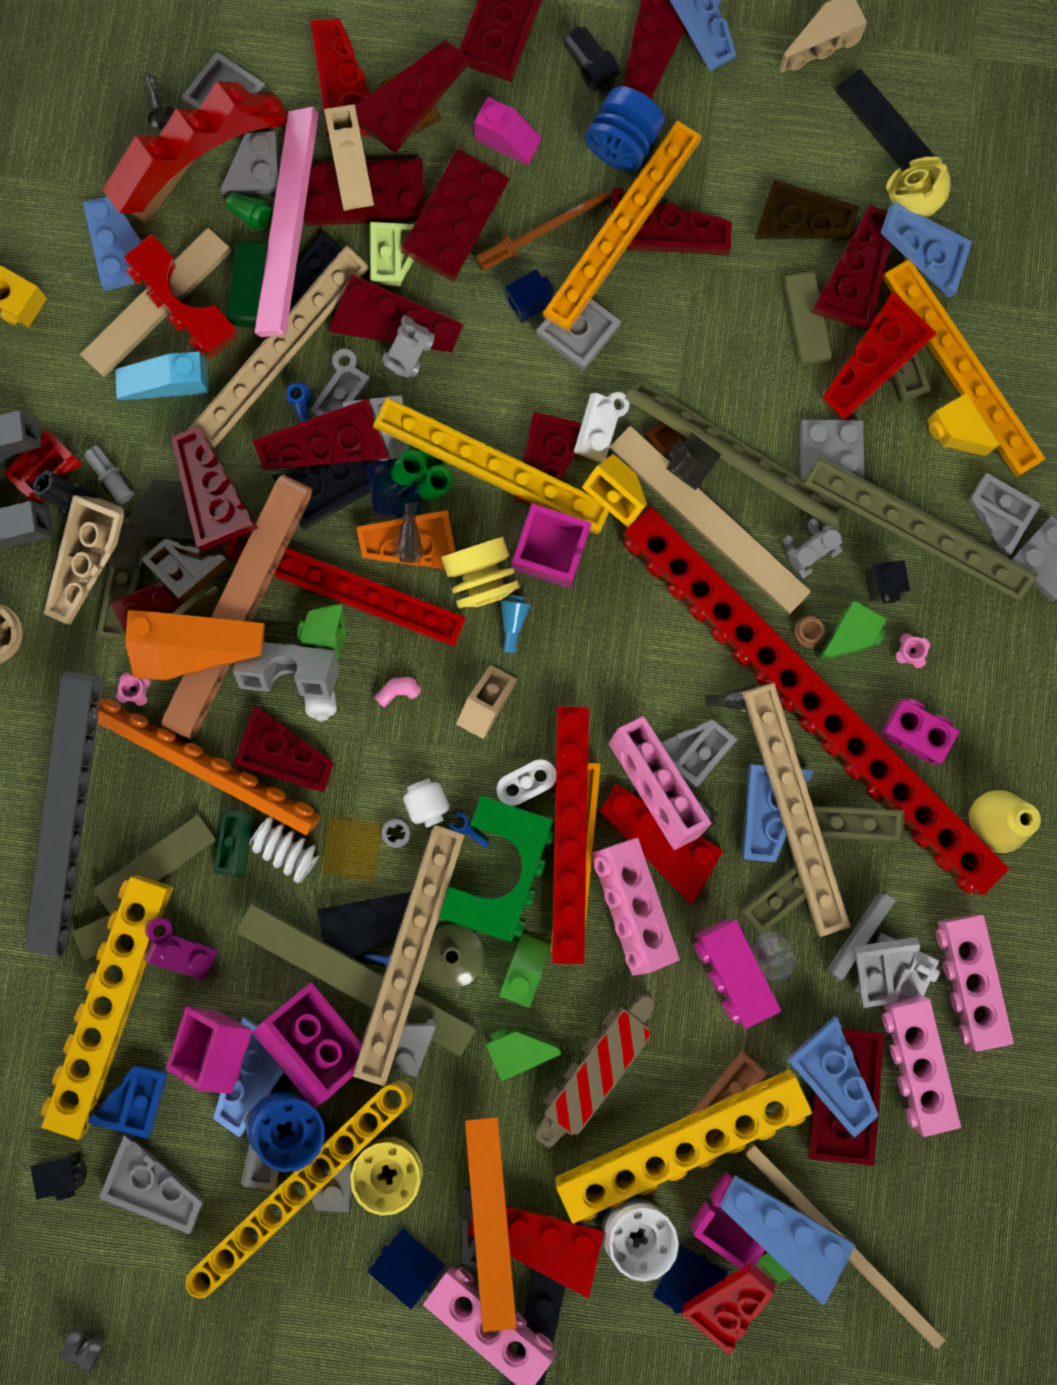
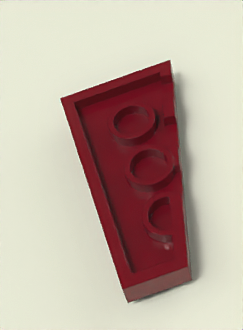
(679, 230)
(857, 277)
(377, 315)
(326, 439)

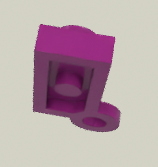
(177, 952)

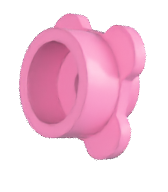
(921, 650)
(124, 693)

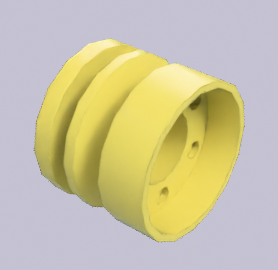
(480, 573)
(377, 1192)

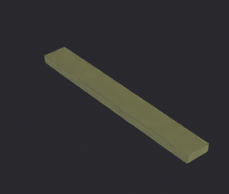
(736, 453)
(920, 528)
(346, 973)

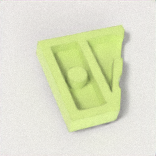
(387, 262)

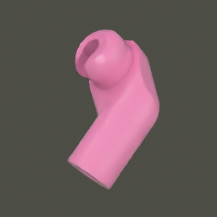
(397, 686)

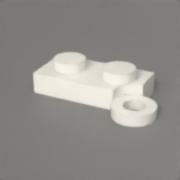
(599, 425)

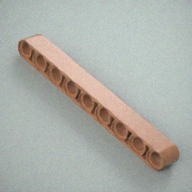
(241, 598)

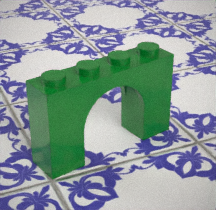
(502, 915)

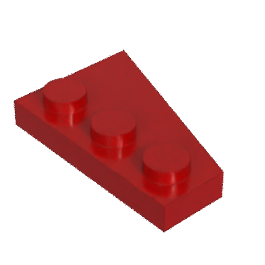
(730, 1306)

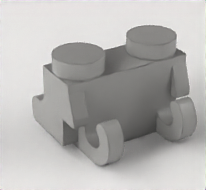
(407, 348)
(812, 549)

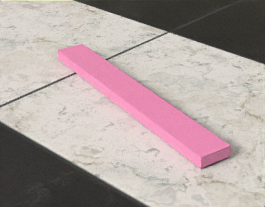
(287, 222)

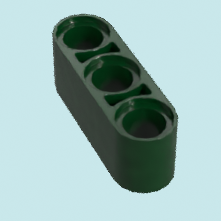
(246, 282)

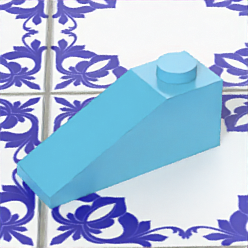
(163, 377)

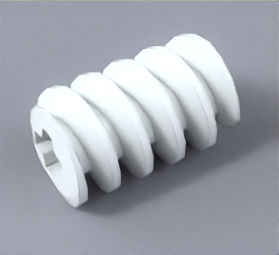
(283, 849)

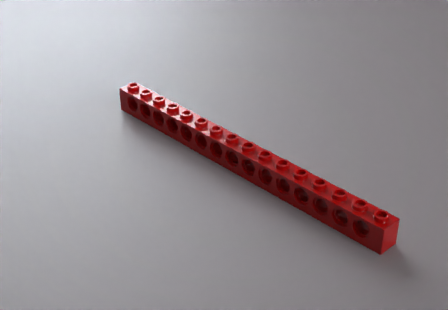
(986, 865)

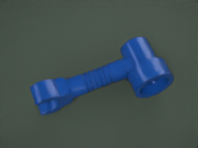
(301, 404)

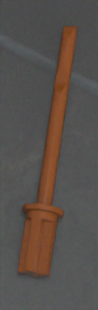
(507, 247)

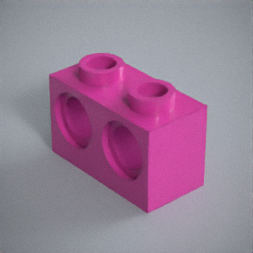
(916, 739)

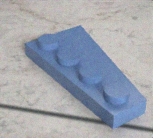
(793, 1239)

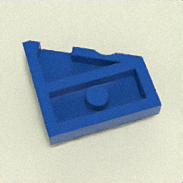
(134, 1103)

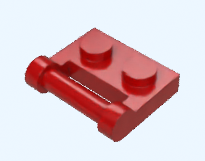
(36, 461)

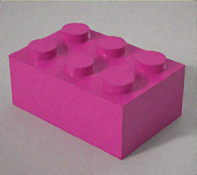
(735, 973)
(310, 1044)

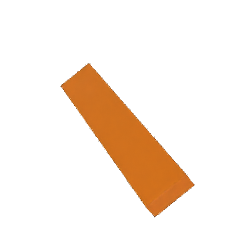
(490, 1224)

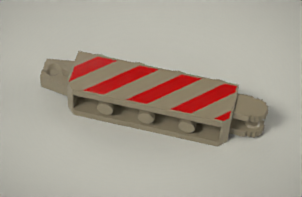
(597, 1071)

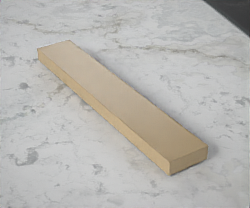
(142, 314)

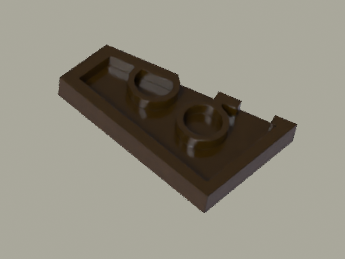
(804, 215)

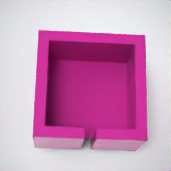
(551, 545)
(209, 1050)
(721, 1232)

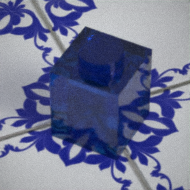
(529, 295)

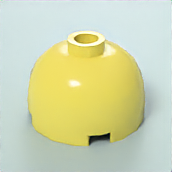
(921, 187)

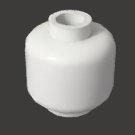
(426, 802)

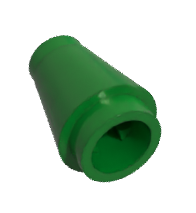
(251, 211)

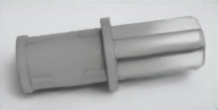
(108, 475)

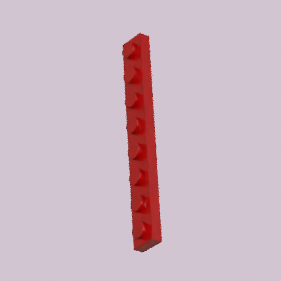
(362, 594)
(570, 835)

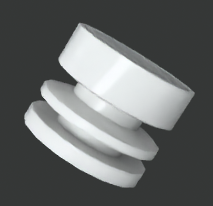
(645, 1256)

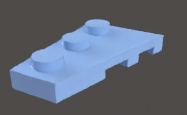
(256, 1080)

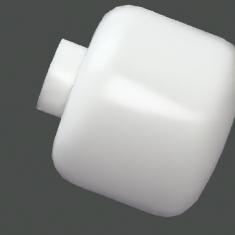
(320, 708)

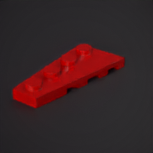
(337, 70)
(885, 348)
(682, 868)
(554, 1247)

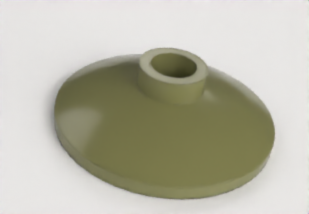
(469, 950)

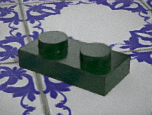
(233, 843)

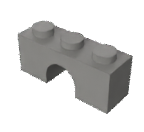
(313, 669)

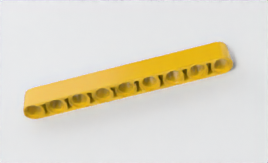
(287, 1197)

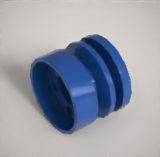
(624, 128)
(288, 1149)

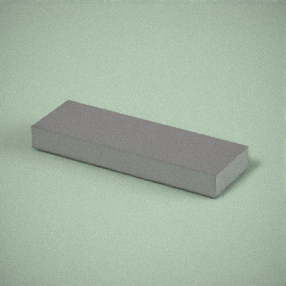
(860, 935)

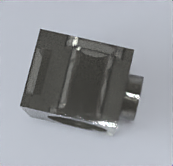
(692, 460)

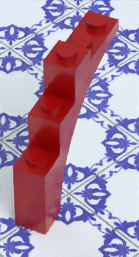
(188, 135)

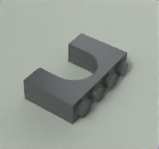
(26, 520)

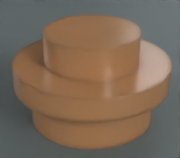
(809, 631)

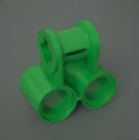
(424, 467)

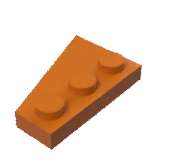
(435, 531)

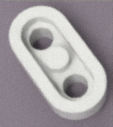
(526, 782)

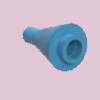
(513, 615)

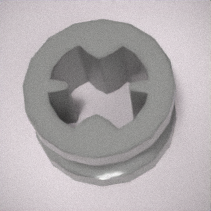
(393, 824)

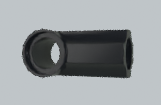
(595, 64)
(58, 491)

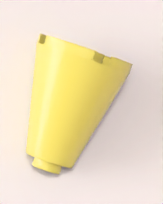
(1003, 820)

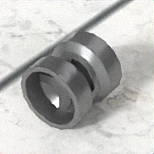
(87, 1355)

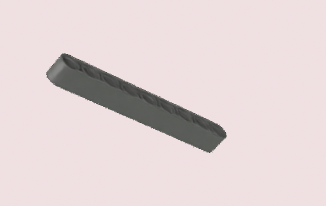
(63, 813)

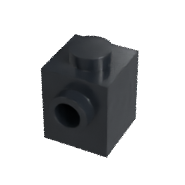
(887, 581)
(59, 1176)

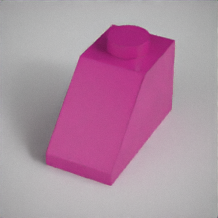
(506, 131)

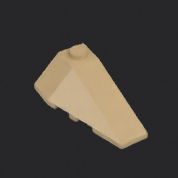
(84, 550)

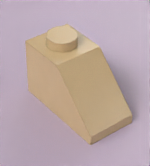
(486, 701)

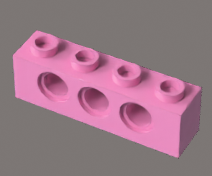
(659, 783)
(635, 907)
(994, 1028)
(940, 1112)
(494, 1347)

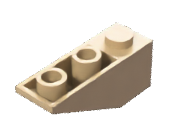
(833, 27)
(349, 157)

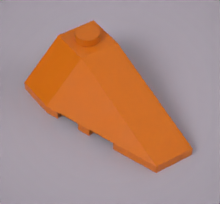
(176, 644)

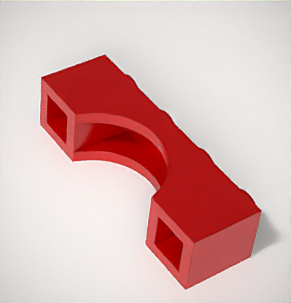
(153, 267)

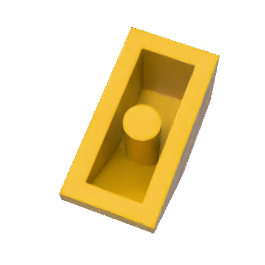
(962, 427)
(617, 489)

